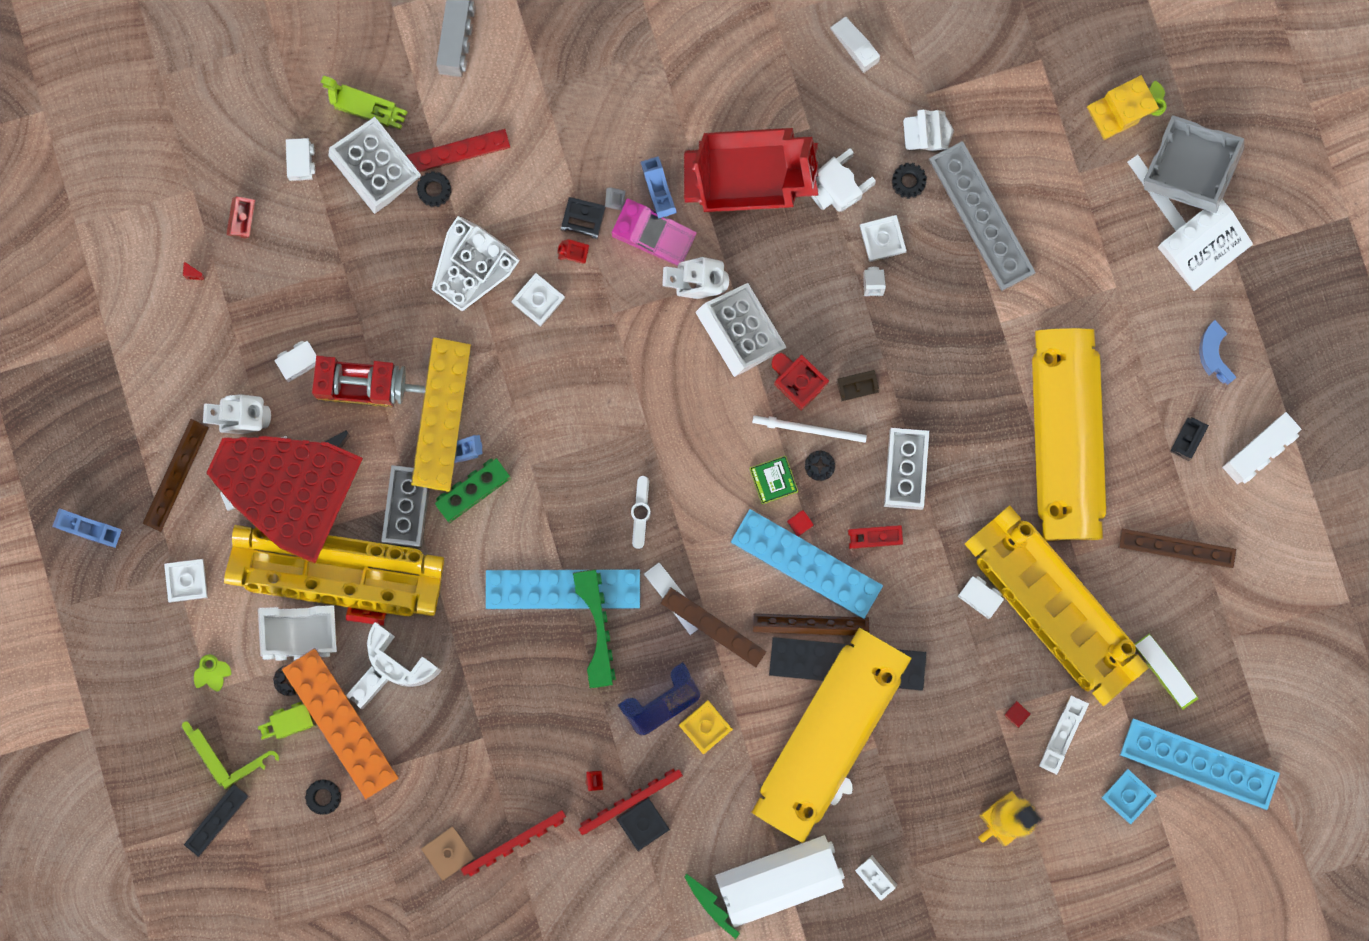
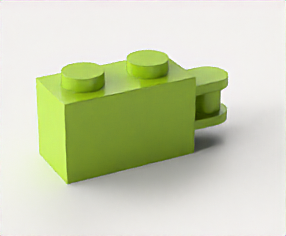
(288, 722)

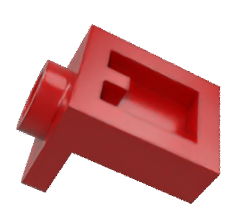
(573, 251)

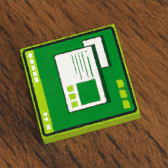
(773, 480)

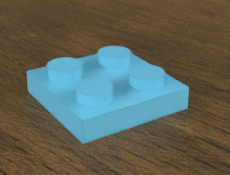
(1129, 796)

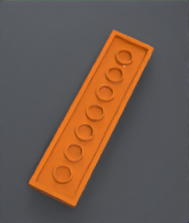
(340, 723)

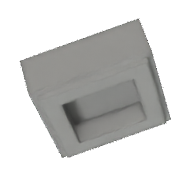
(615, 198)

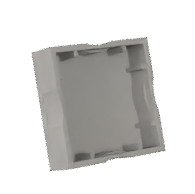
(1194, 164)

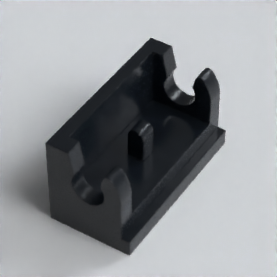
(1189, 438)

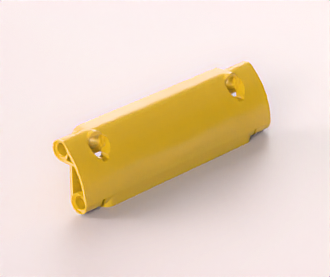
(1069, 434)
(1056, 605)
(830, 735)

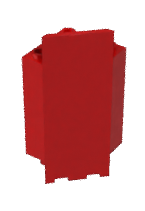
(750, 170)

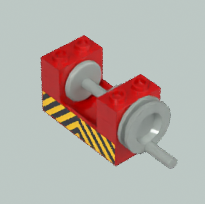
(360, 383)

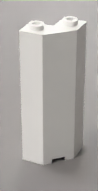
(780, 881)

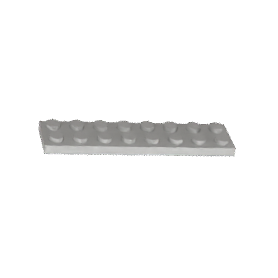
(982, 216)

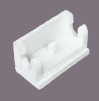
(876, 878)

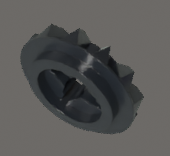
(813, 471)
(283, 689)

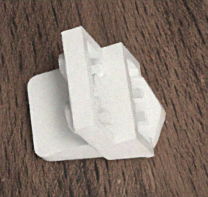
(927, 131)

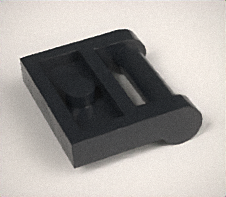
(586, 212)

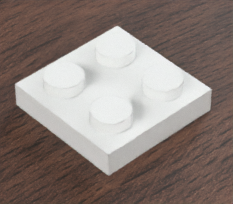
(882, 238)
(538, 299)
(186, 580)

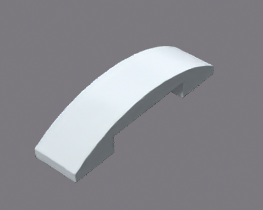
(662, 582)
(1063, 734)

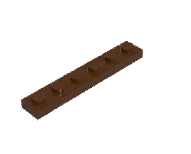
(175, 475)
(1177, 548)
(809, 624)
(713, 627)

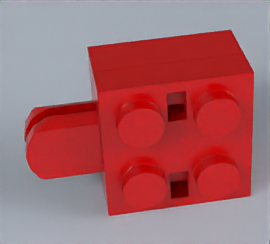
(797, 381)

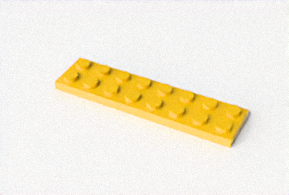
(441, 414)

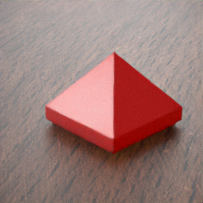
(594, 780)

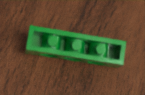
(484, 489)

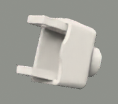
(837, 184)
(703, 271)
(245, 409)

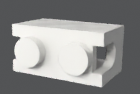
(299, 159)
(296, 361)
(981, 597)
(367, 688)

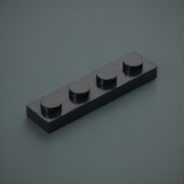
(216, 820)

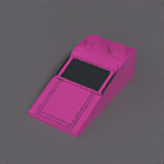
(658, 236)

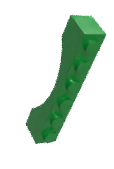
(587, 587)

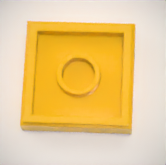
(705, 727)

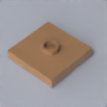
(447, 853)

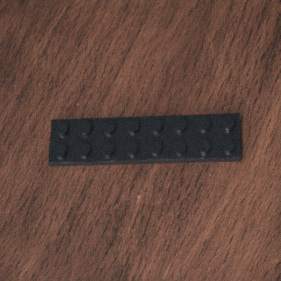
(814, 660)

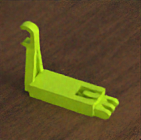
(363, 104)
(215, 765)

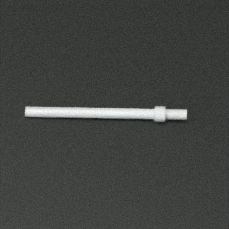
(772, 422)

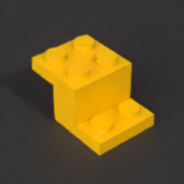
(1122, 107)

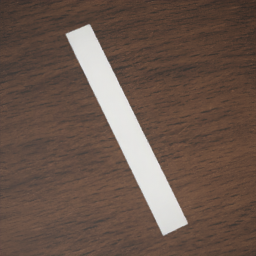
(1163, 202)

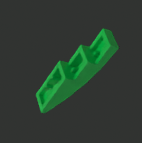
(707, 901)

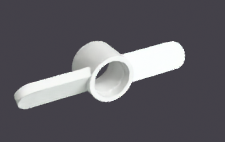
(641, 500)

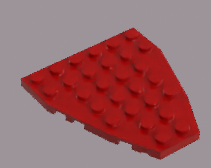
(285, 487)

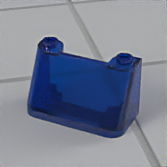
(664, 707)

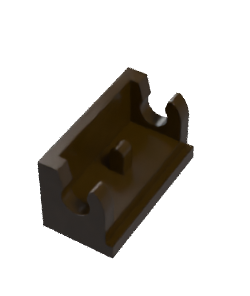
(857, 385)

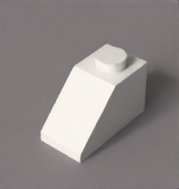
(874, 282)

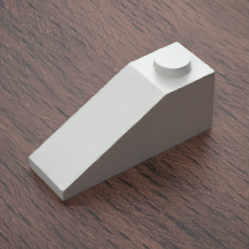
(856, 44)

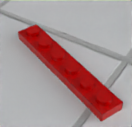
(460, 150)
(622, 805)
(507, 848)

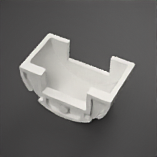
(296, 632)
(377, 643)

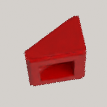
(191, 273)
(800, 523)
(1017, 714)

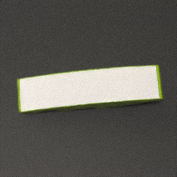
(1166, 672)

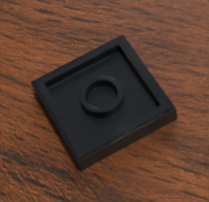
(643, 824)

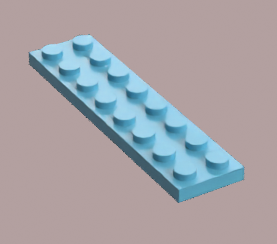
(806, 564)
(557, 590)
(1199, 764)

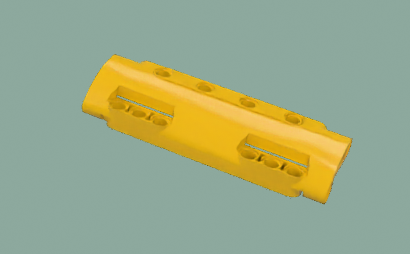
(338, 572)

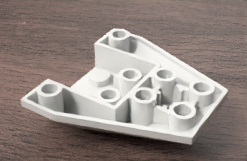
(471, 264)

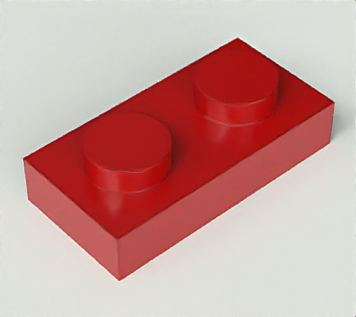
(365, 616)

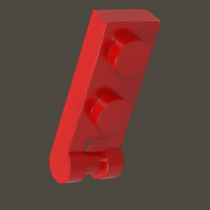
(876, 537)

